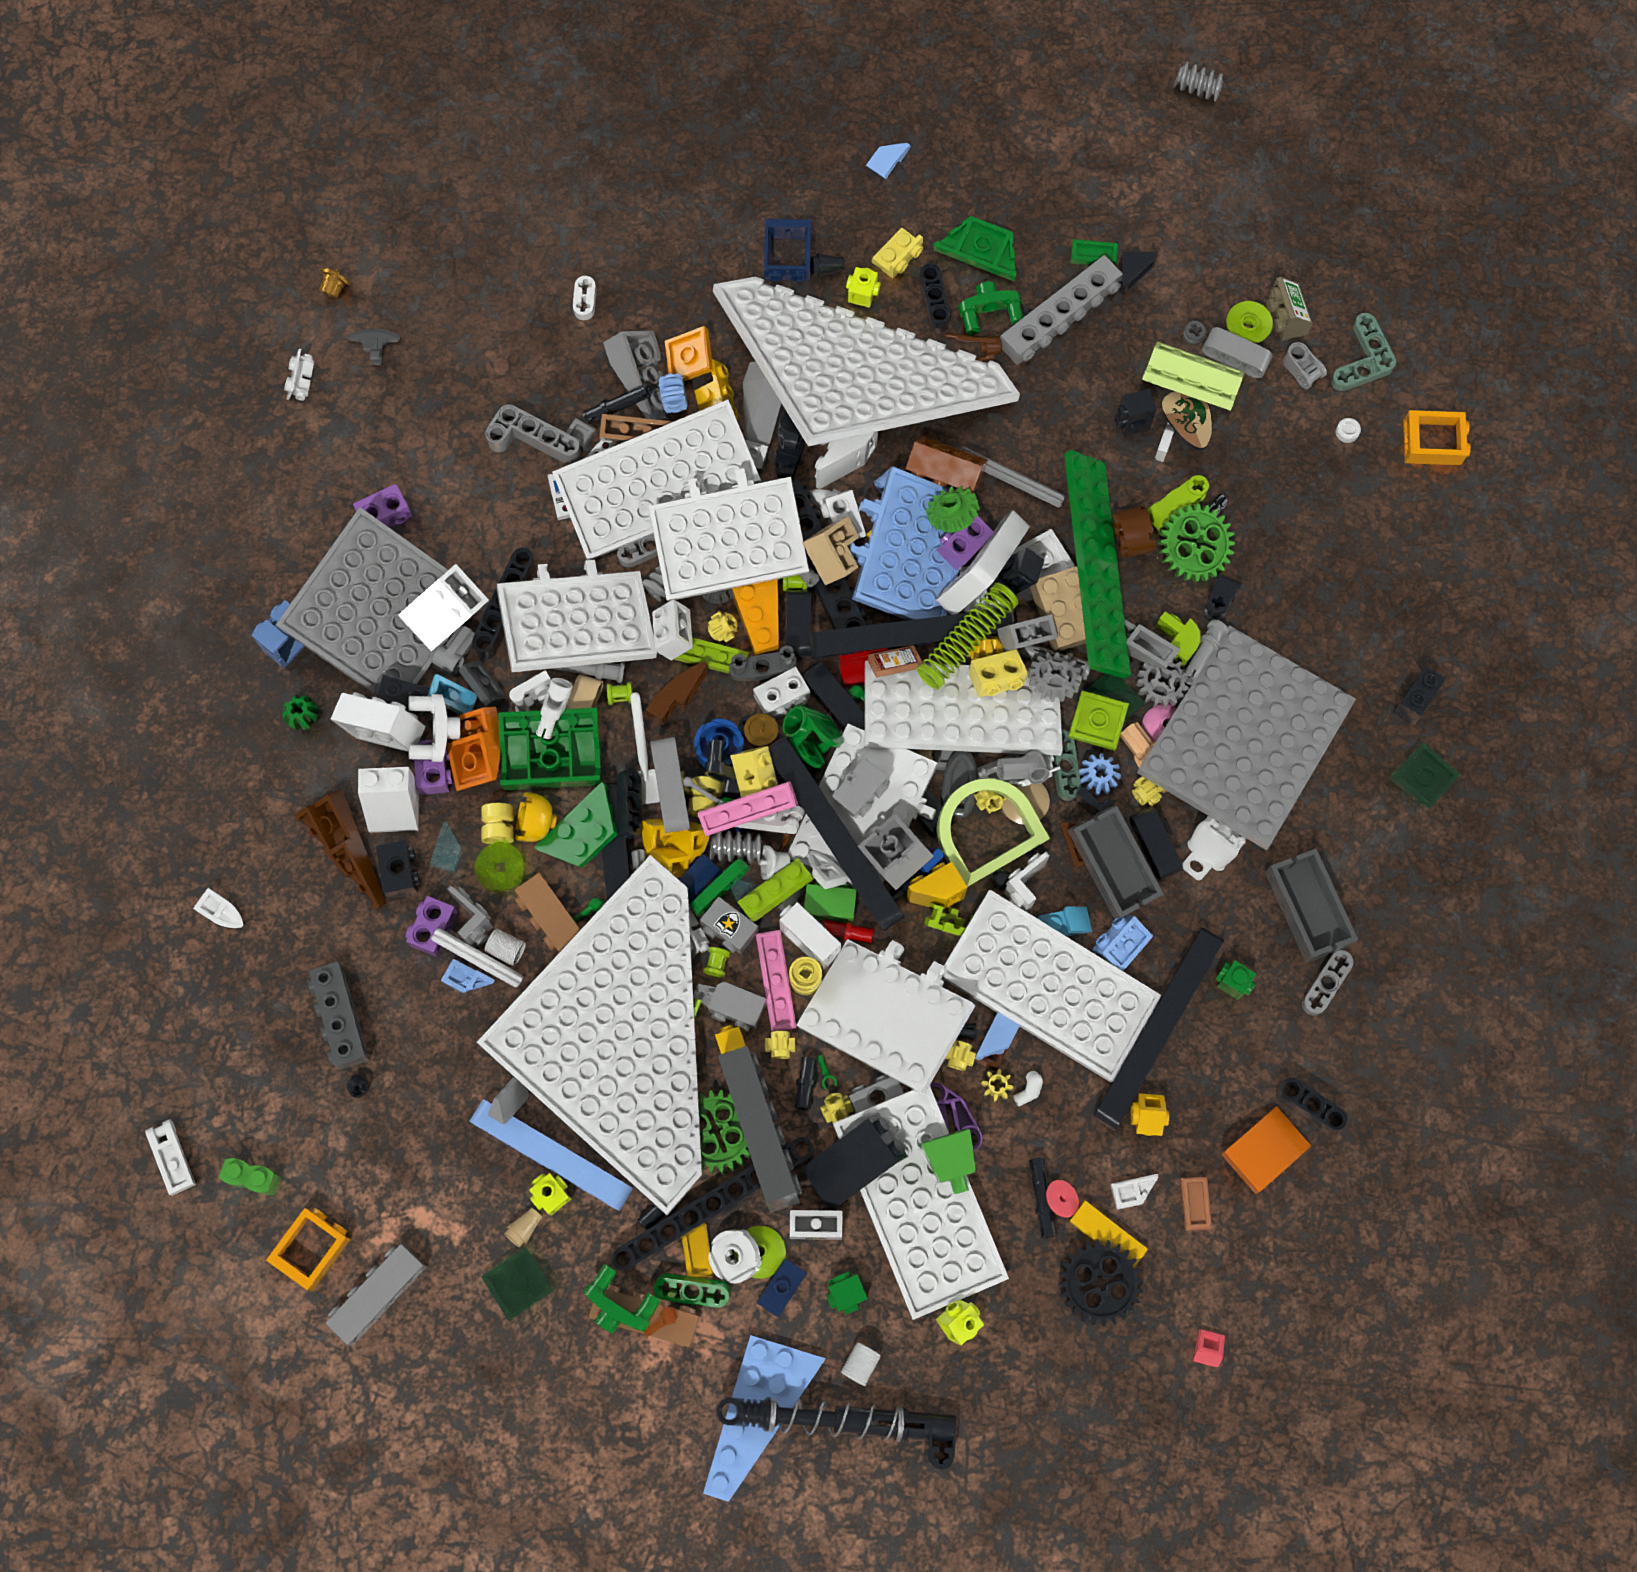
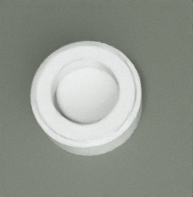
(1348, 430)

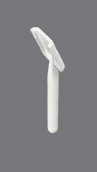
(649, 783)

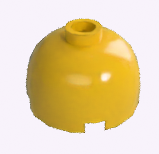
(534, 818)

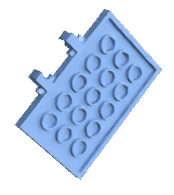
(900, 561)

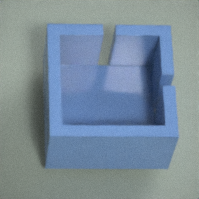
(274, 641)

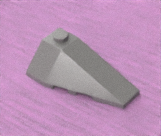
(635, 361)
(760, 407)

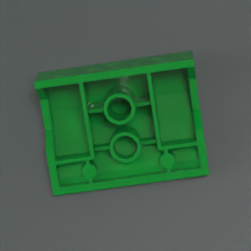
(562, 761)

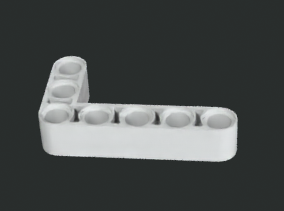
(985, 565)

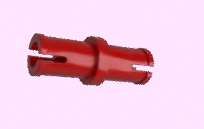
(848, 931)

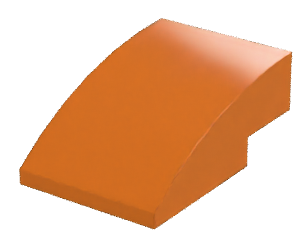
(477, 751)
(1266, 1150)

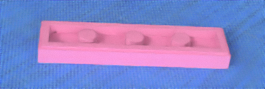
(747, 808)
(776, 981)

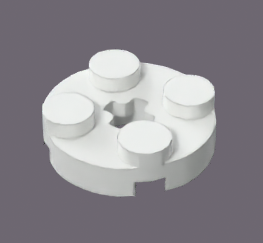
(748, 1252)

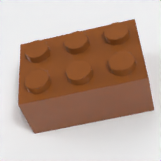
(946, 464)

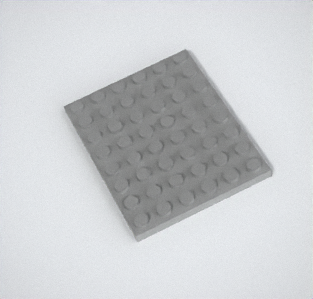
(1247, 737)

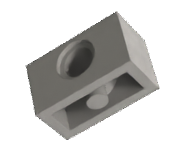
(885, 1085)

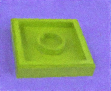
(1098, 720)

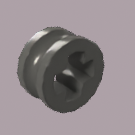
(1198, 327)

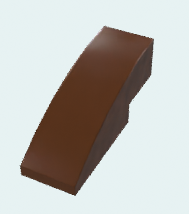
(677, 693)

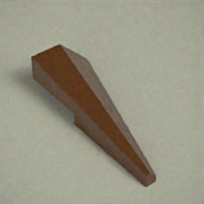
(336, 829)

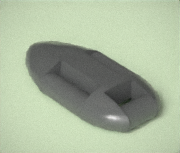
(958, 772)

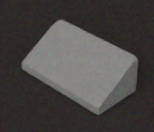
(508, 1101)

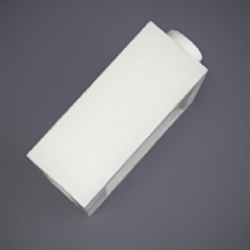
(809, 935)

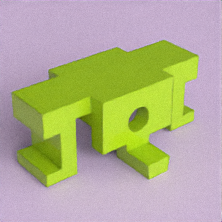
(940, 920)

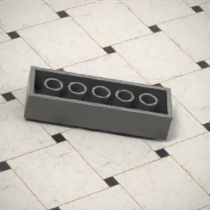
(761, 1135)

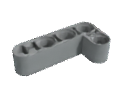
(535, 438)
(670, 785)

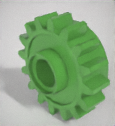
(953, 510)

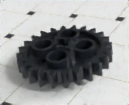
(1108, 1306)

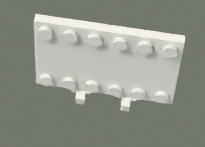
(728, 537)
(575, 620)
(907, 782)
(887, 1014)

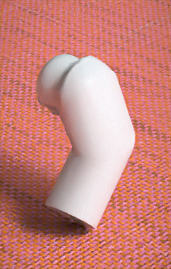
(1032, 1090)

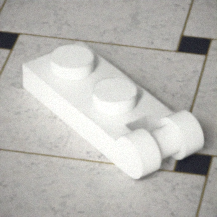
(776, 821)
(170, 1158)

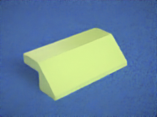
(1193, 375)

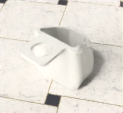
(1212, 846)

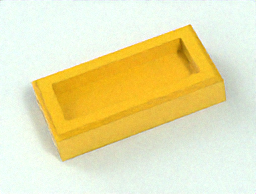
(696, 1253)

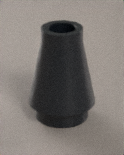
(826, 264)

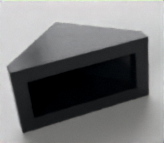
(1134, 267)

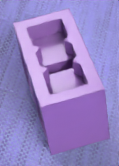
(380, 504)
(967, 544)
(426, 768)
(425, 924)

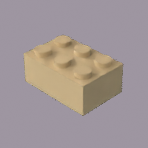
(1061, 598)

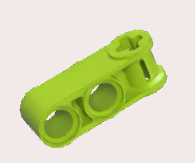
(1178, 499)

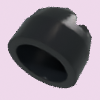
(1001, 879)
(357, 1091)

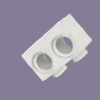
(850, 509)

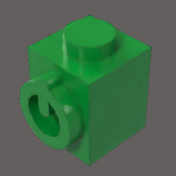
(1236, 979)
(846, 1293)

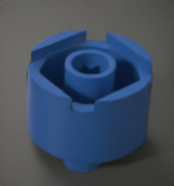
(718, 730)

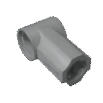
(451, 656)
(1028, 767)

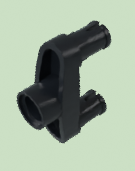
(719, 771)

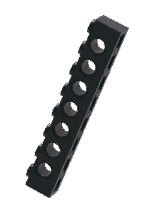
(829, 600)

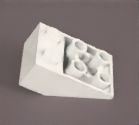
(844, 457)
(443, 607)

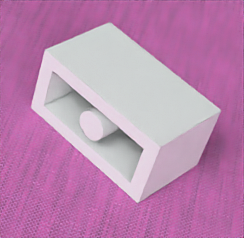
(815, 1224)

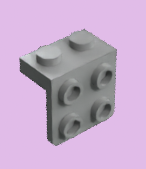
(476, 930)

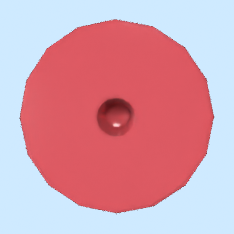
(1062, 1198)

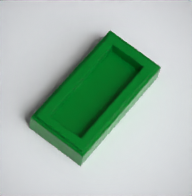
(1088, 252)

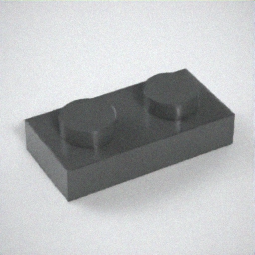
(482, 683)

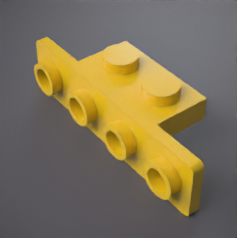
(717, 390)

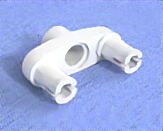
(554, 705)
(443, 727)

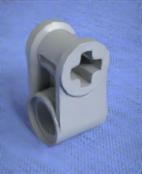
(1305, 369)

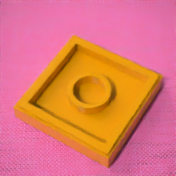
(689, 354)

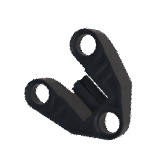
(789, 449)

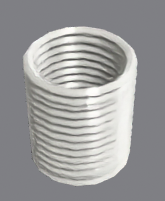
(505, 947)
(861, 1364)

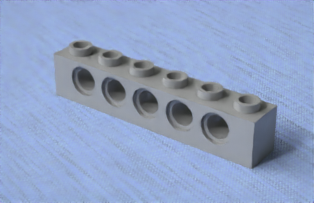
(1101, 272)

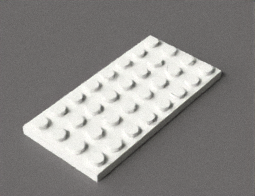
(613, 489)
(913, 715)
(1050, 986)
(927, 1232)

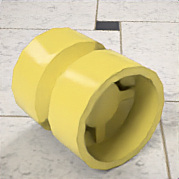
(699, 801)
(497, 823)
(805, 975)

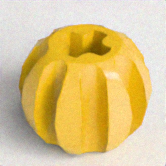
(987, 648)

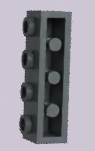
(338, 1016)

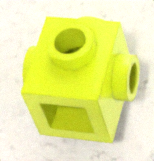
(863, 286)
(558, 1197)
(960, 1321)

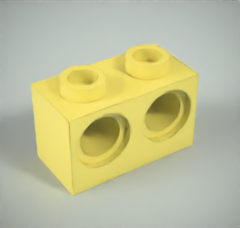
(998, 670)

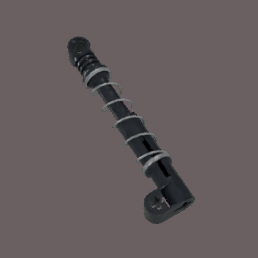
(850, 1421)

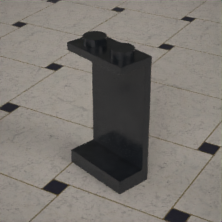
(854, 1161)

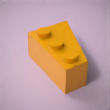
(759, 615)

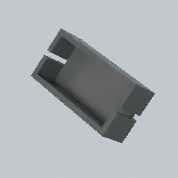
(1115, 862)
(1311, 906)

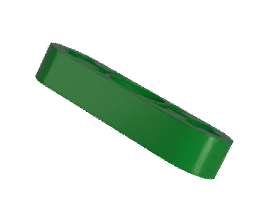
(719, 886)
(683, 1297)

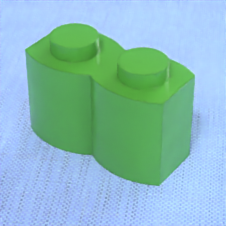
(247, 1176)

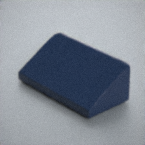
(699, 877)

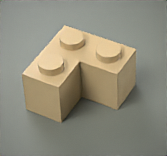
(830, 550)

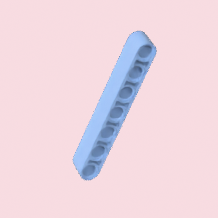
(554, 1157)

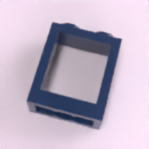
(787, 230)

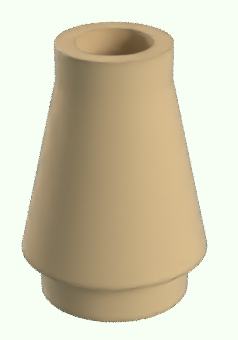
(523, 1227)

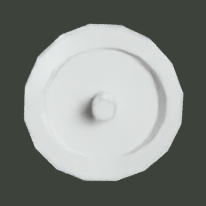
(772, 861)

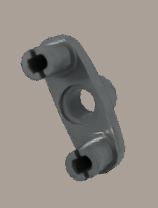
(745, 668)

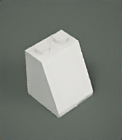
(389, 799)

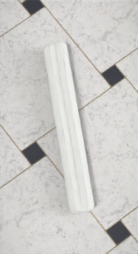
(477, 957)

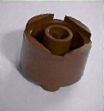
(1134, 531)

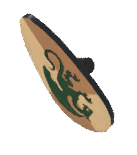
(1188, 418)

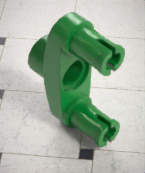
(989, 300)
(611, 1313)

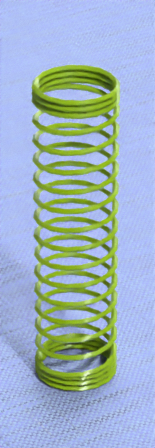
(939, 681)

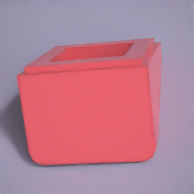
(1209, 1348)

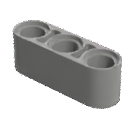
(1237, 352)

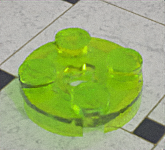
(499, 881)

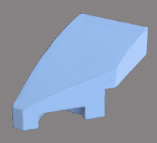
(887, 157)
(465, 978)
(998, 1037)

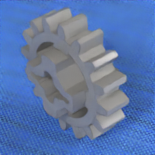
(1054, 677)
(1159, 691)

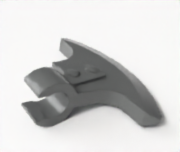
(373, 341)

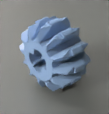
(673, 393)
(1093, 766)

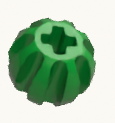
(306, 705)

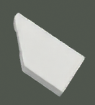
(1165, 442)
(1133, 1191)

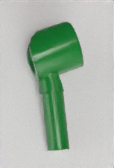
(856, 692)
(594, 905)
(825, 1072)

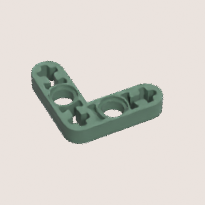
(1373, 358)
(1074, 781)

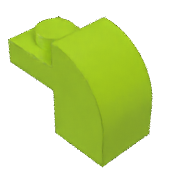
(1185, 636)

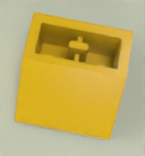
(940, 887)

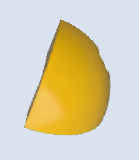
(674, 849)

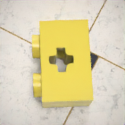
(754, 770)

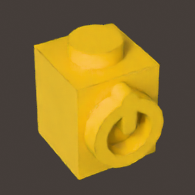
(1149, 1114)

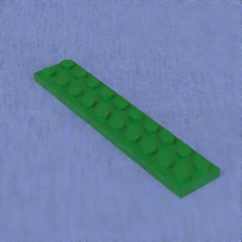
(1097, 565)

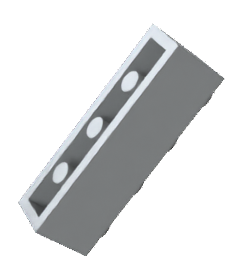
(375, 1295)

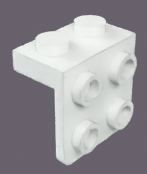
(1016, 890)

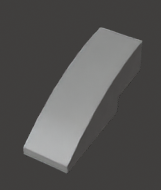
(1149, 646)

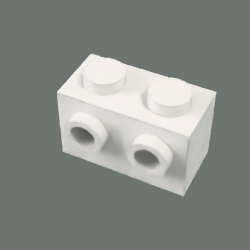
(672, 629)
(782, 693)

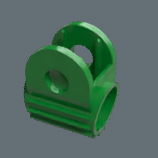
(798, 728)

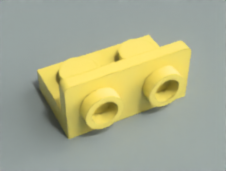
(897, 252)

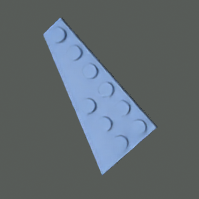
(765, 1372)

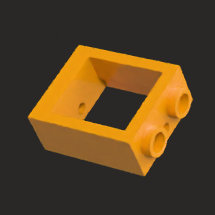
(1417, 455)
(292, 1271)

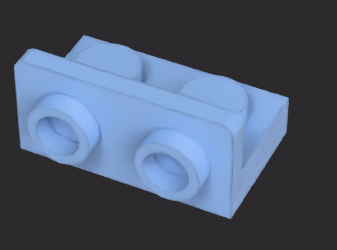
(1122, 941)

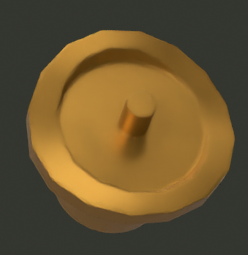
(332, 282)
(761, 730)

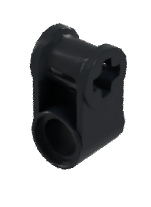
(1221, 595)

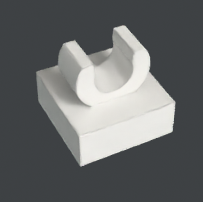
(758, 453)

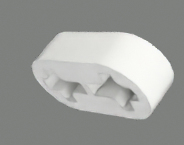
(589, 298)

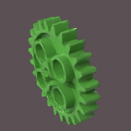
(1200, 521)
(731, 1125)

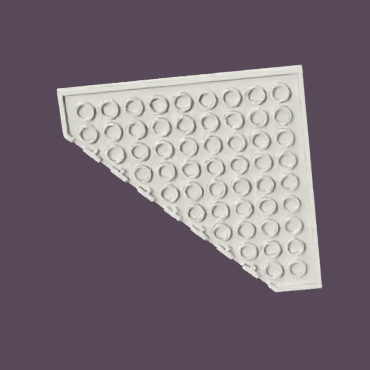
(850, 372)
(614, 1036)

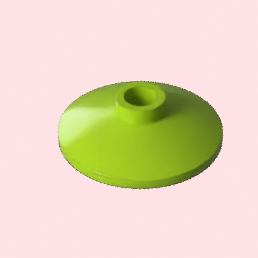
(1253, 314)
(774, 1250)

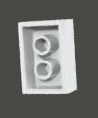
(377, 721)

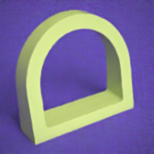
(1017, 798)

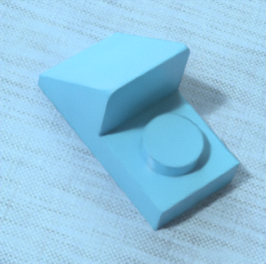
(455, 696)
(1069, 921)

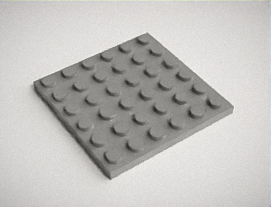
(354, 602)

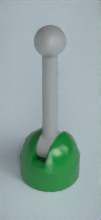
(687, 781)

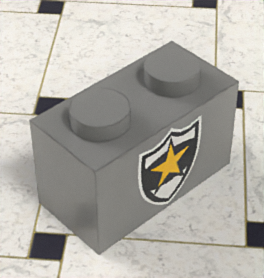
(728, 926)

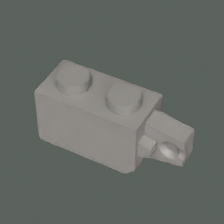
(732, 1004)

